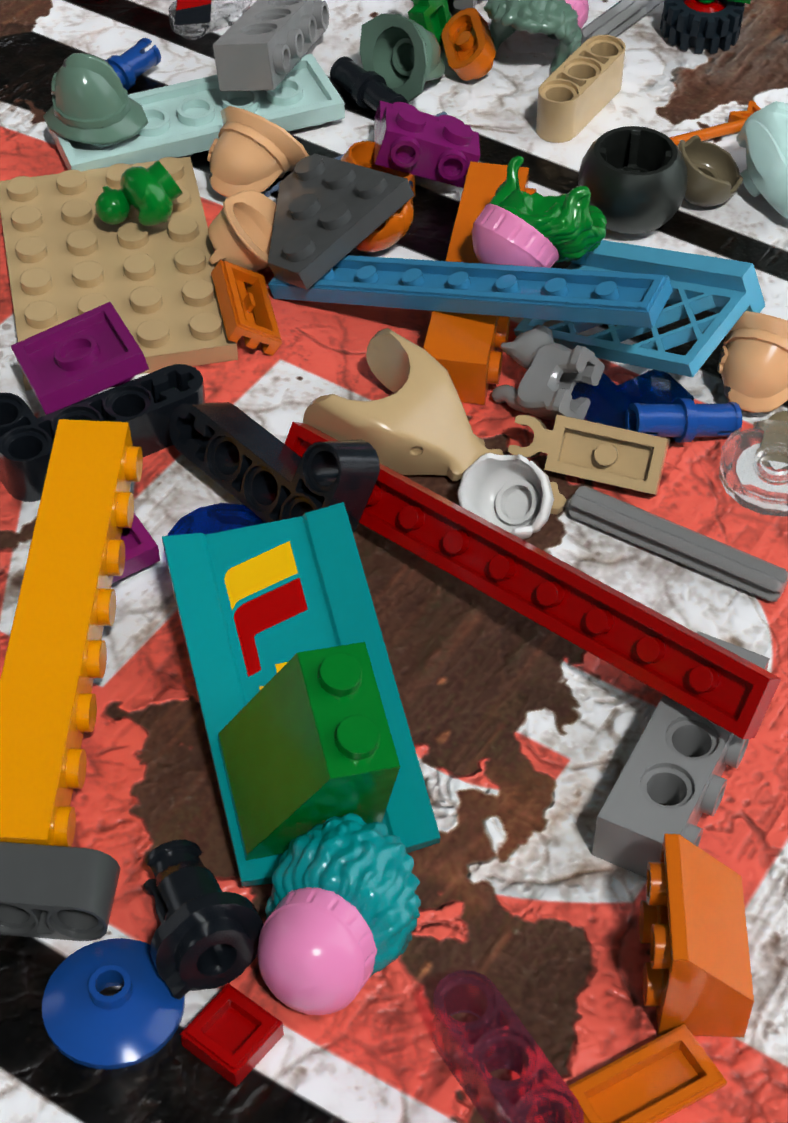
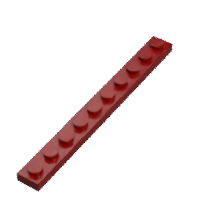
(565, 600)

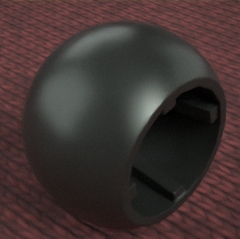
(634, 178)

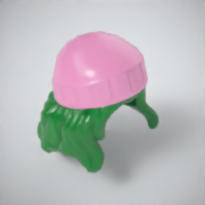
(536, 228)

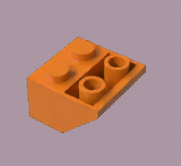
(696, 943)

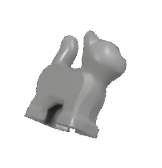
(549, 377)

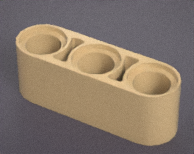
(580, 88)

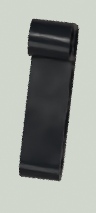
(141, 402)
(267, 472)

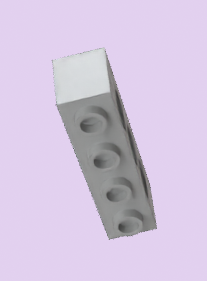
(268, 43)
(674, 765)

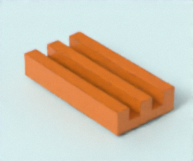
(237, 307)

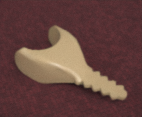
(418, 426)

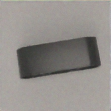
(56, 891)

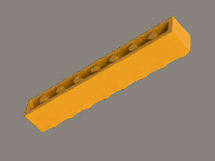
(60, 627)

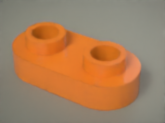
(468, 44)

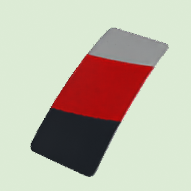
(193, 12)

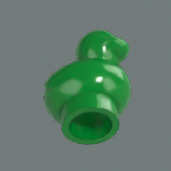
(147, 189)

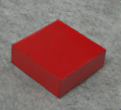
(232, 1034)

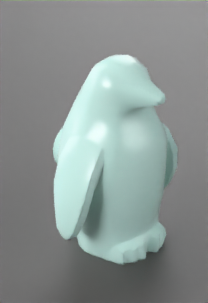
(767, 154)

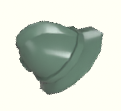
(401, 53)
(92, 103)

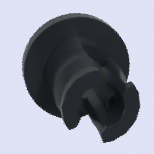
(203, 932)

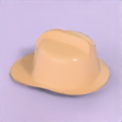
(243, 231)

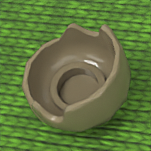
(710, 173)

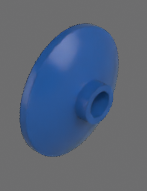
(113, 1028)

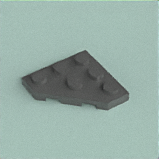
(326, 213)

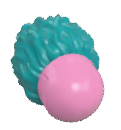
(336, 913)

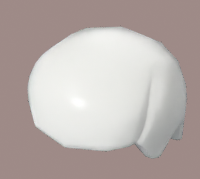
(507, 493)

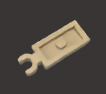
(597, 452)

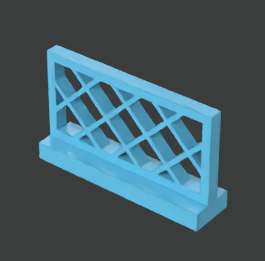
(697, 286)

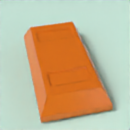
(649, 1081)

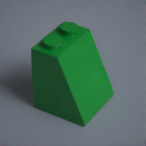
(309, 750)

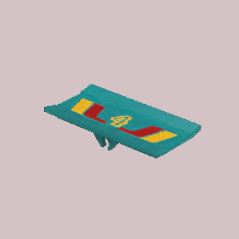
(257, 601)

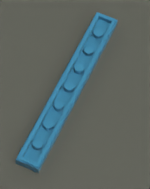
(489, 290)

